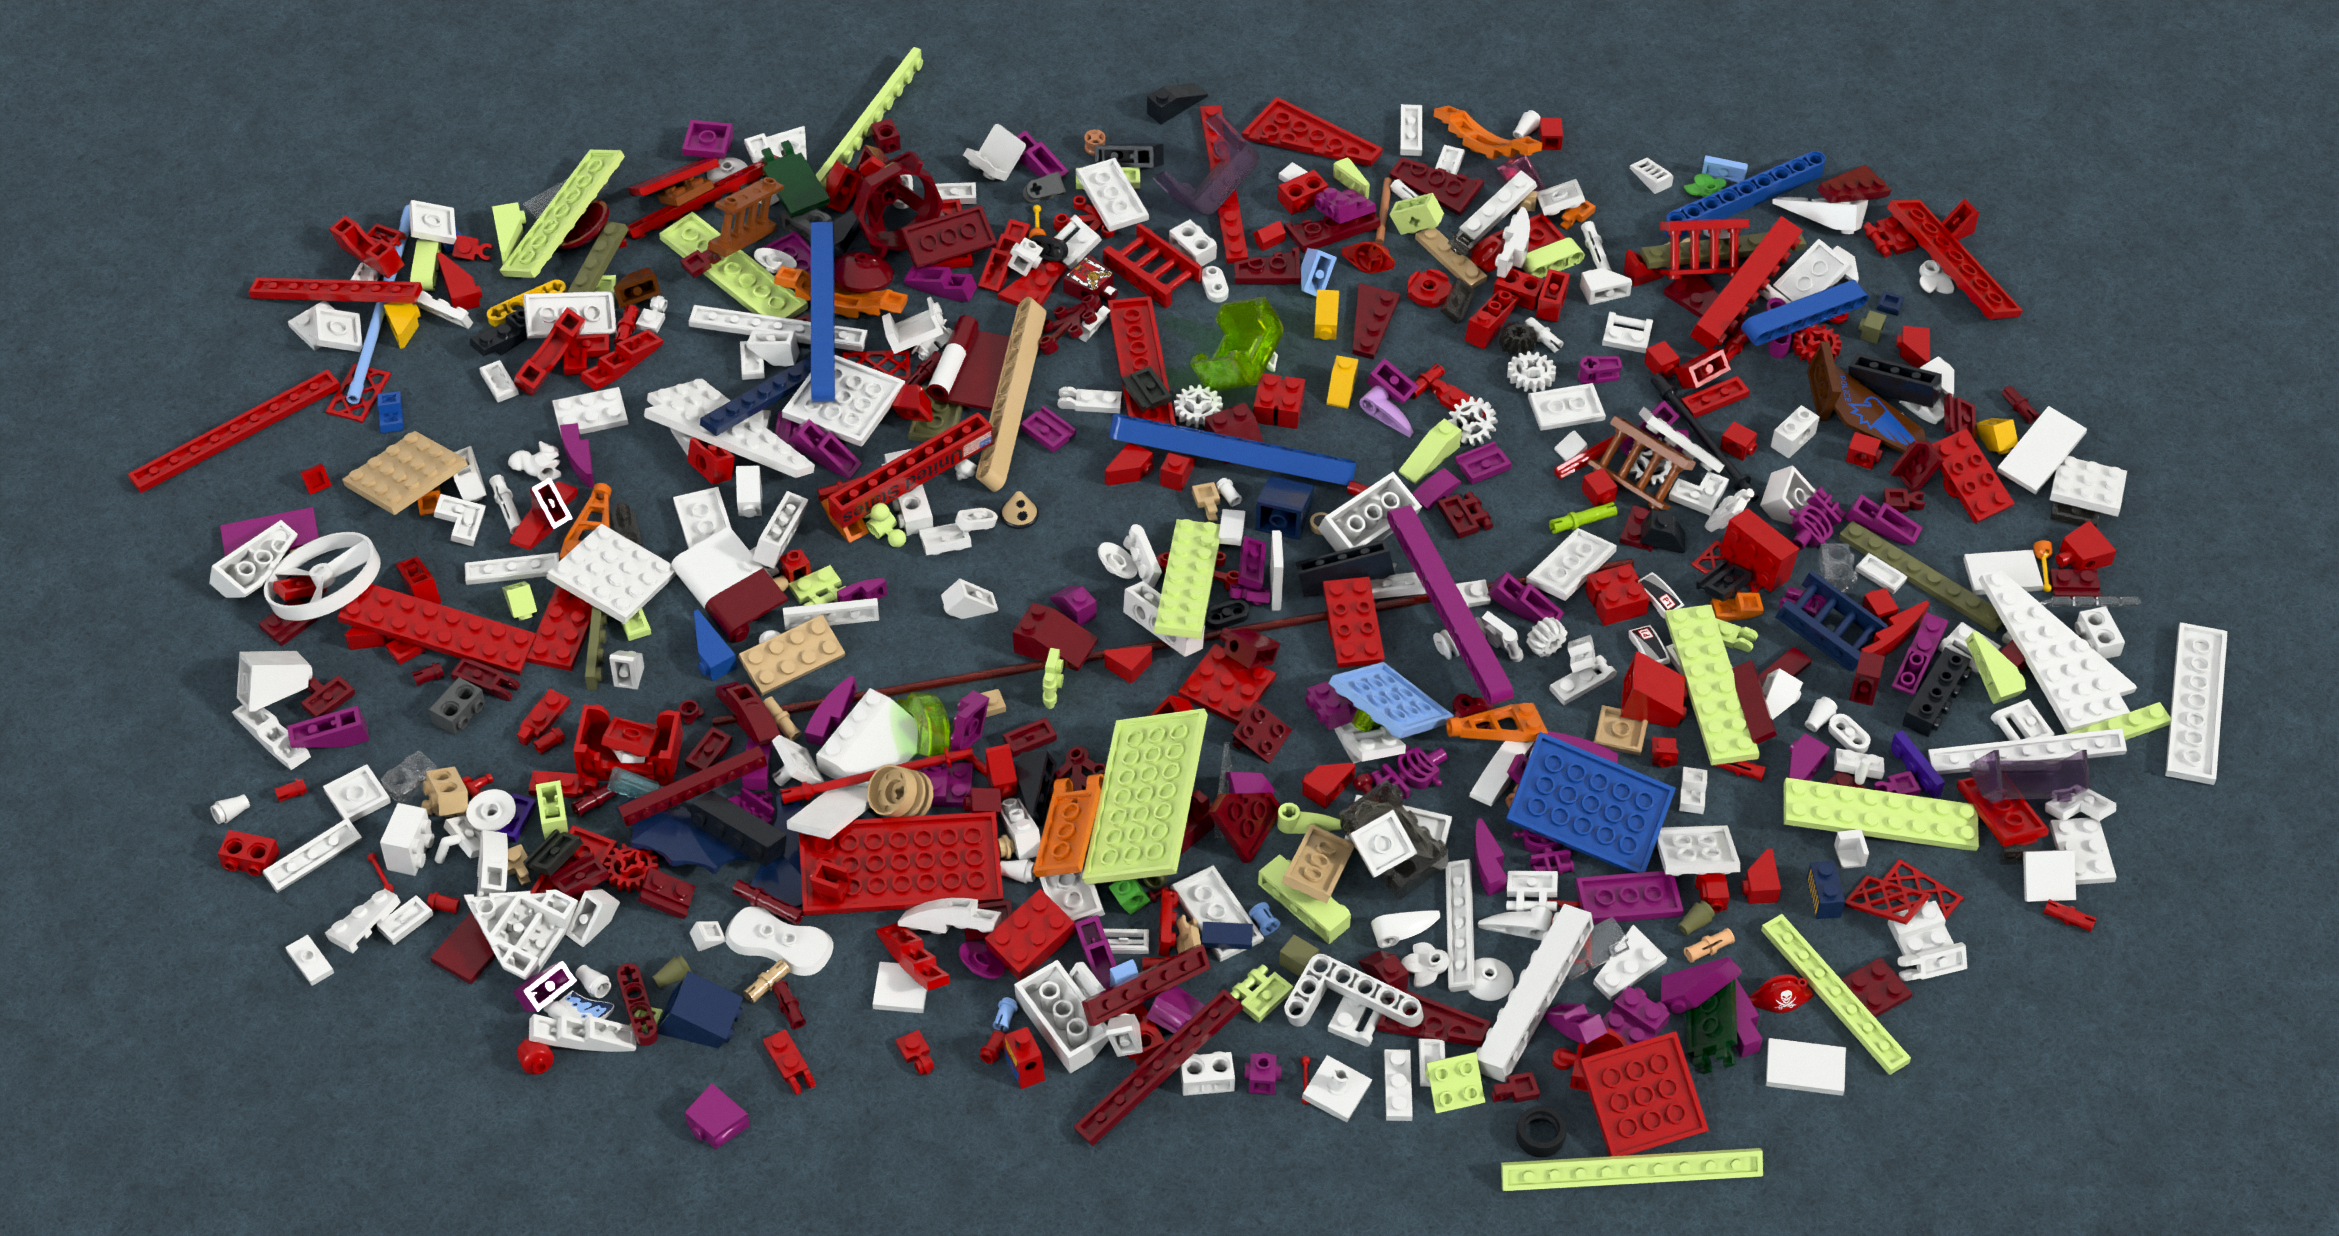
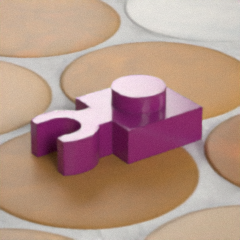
(1253, 596)
(1899, 783)

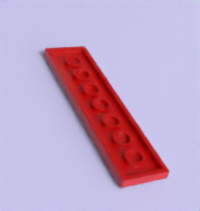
(1954, 259)
(1137, 348)
(439, 628)

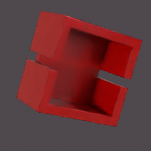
(1282, 395)
(1617, 594)

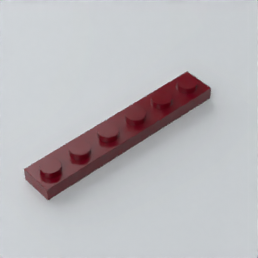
(1145, 985)

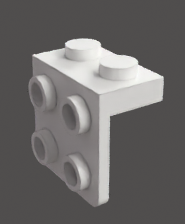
(997, 153)

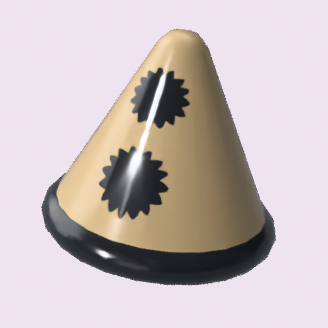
(1019, 512)

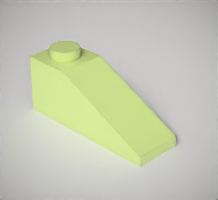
(508, 227)
(1432, 451)
(1996, 671)

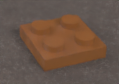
(685, 191)

